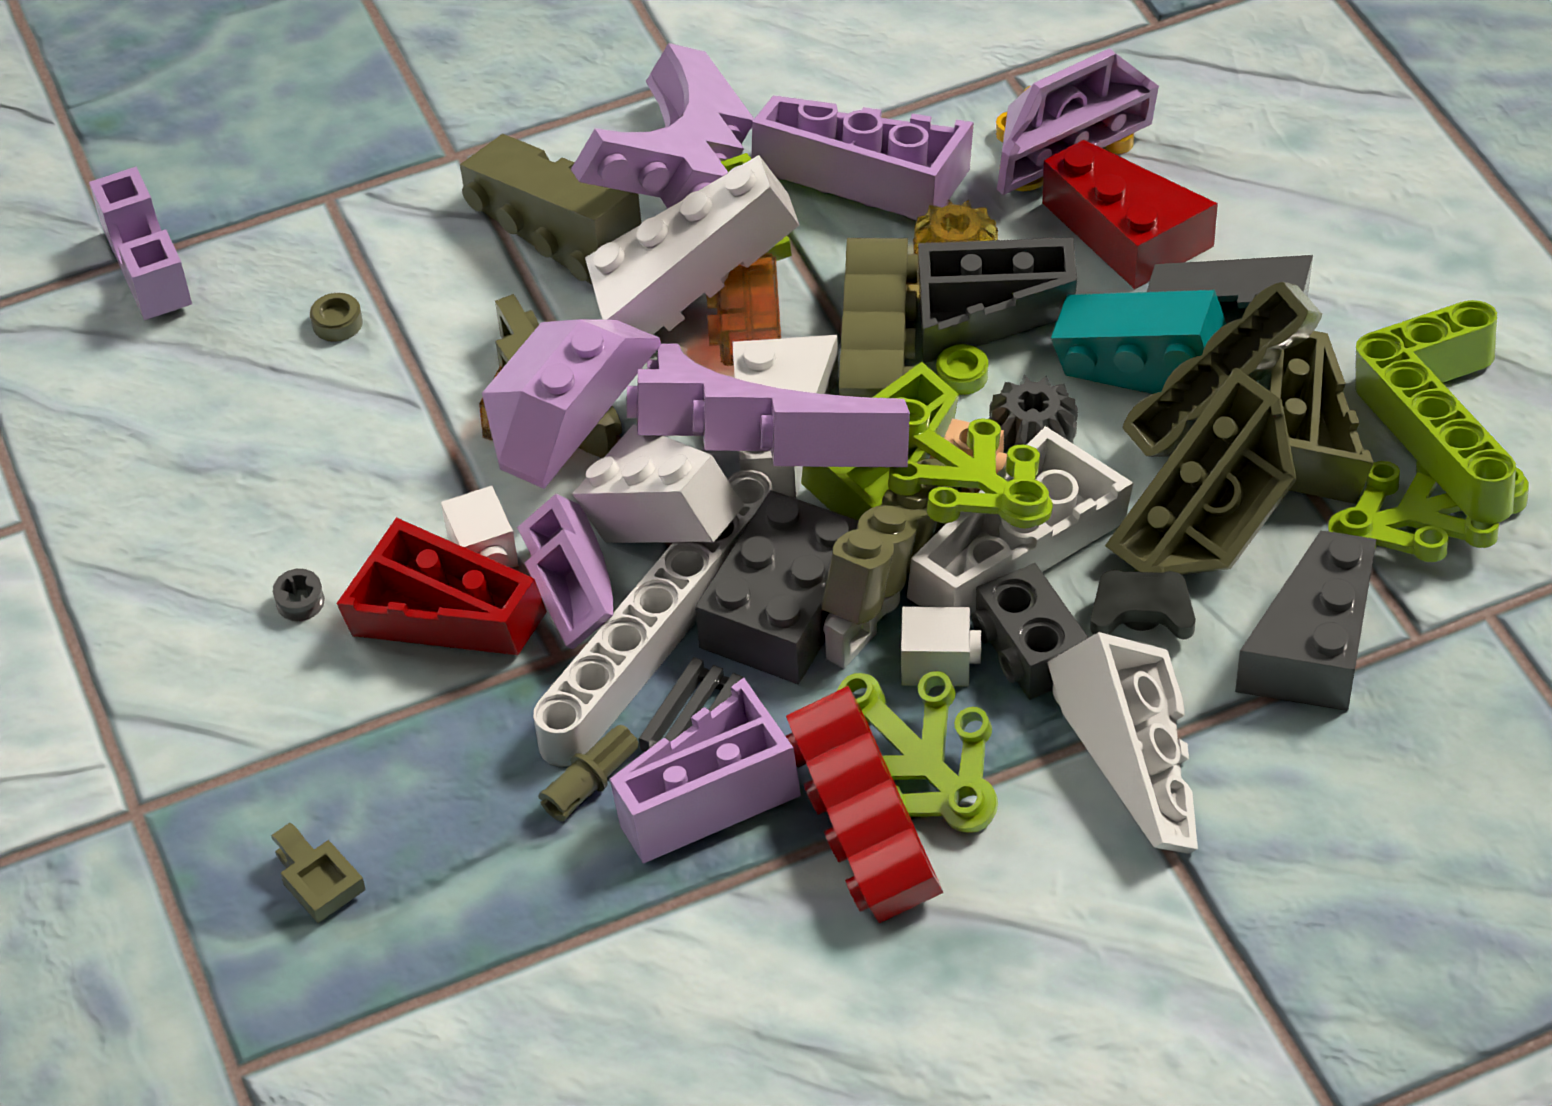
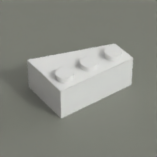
(789, 364)
(657, 492)

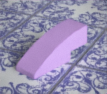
(568, 568)

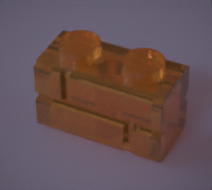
(745, 307)

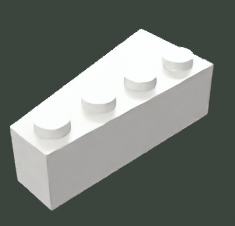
(690, 248)
(982, 546)

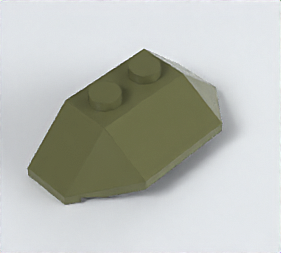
(1213, 486)

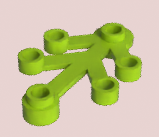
(1019, 502)
(1417, 511)
(926, 757)

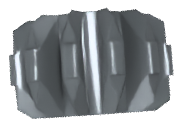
(1030, 407)

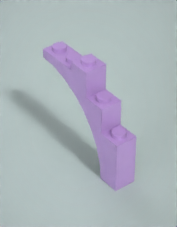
(701, 129)
(740, 415)

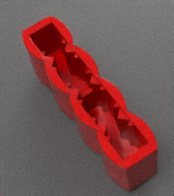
(863, 806)

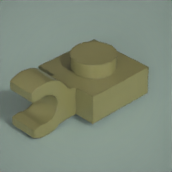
(318, 876)

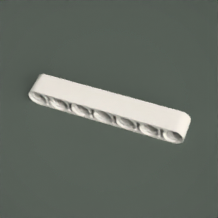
(637, 636)

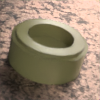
(336, 317)

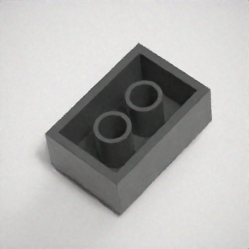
(772, 589)

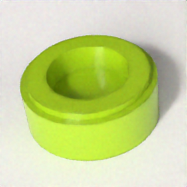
(963, 368)

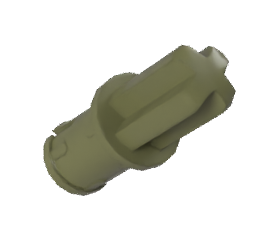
(588, 773)

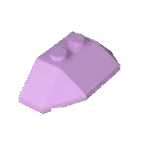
(1087, 101)
(560, 391)

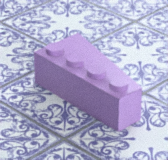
(863, 155)

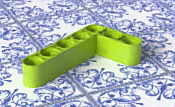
(1402, 382)

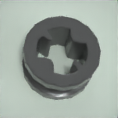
(296, 580)

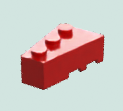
(440, 595)

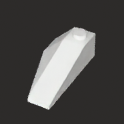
(1125, 712)

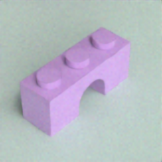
(139, 244)

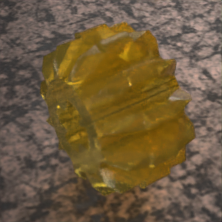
(954, 224)

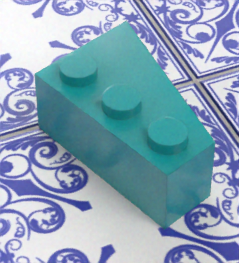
(1134, 336)

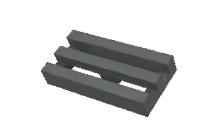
(679, 695)

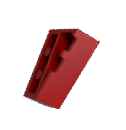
(1126, 211)

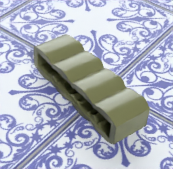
(877, 314)
(1271, 323)
(878, 554)

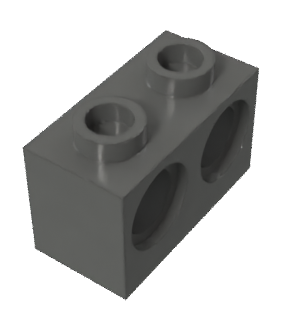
(1025, 626)

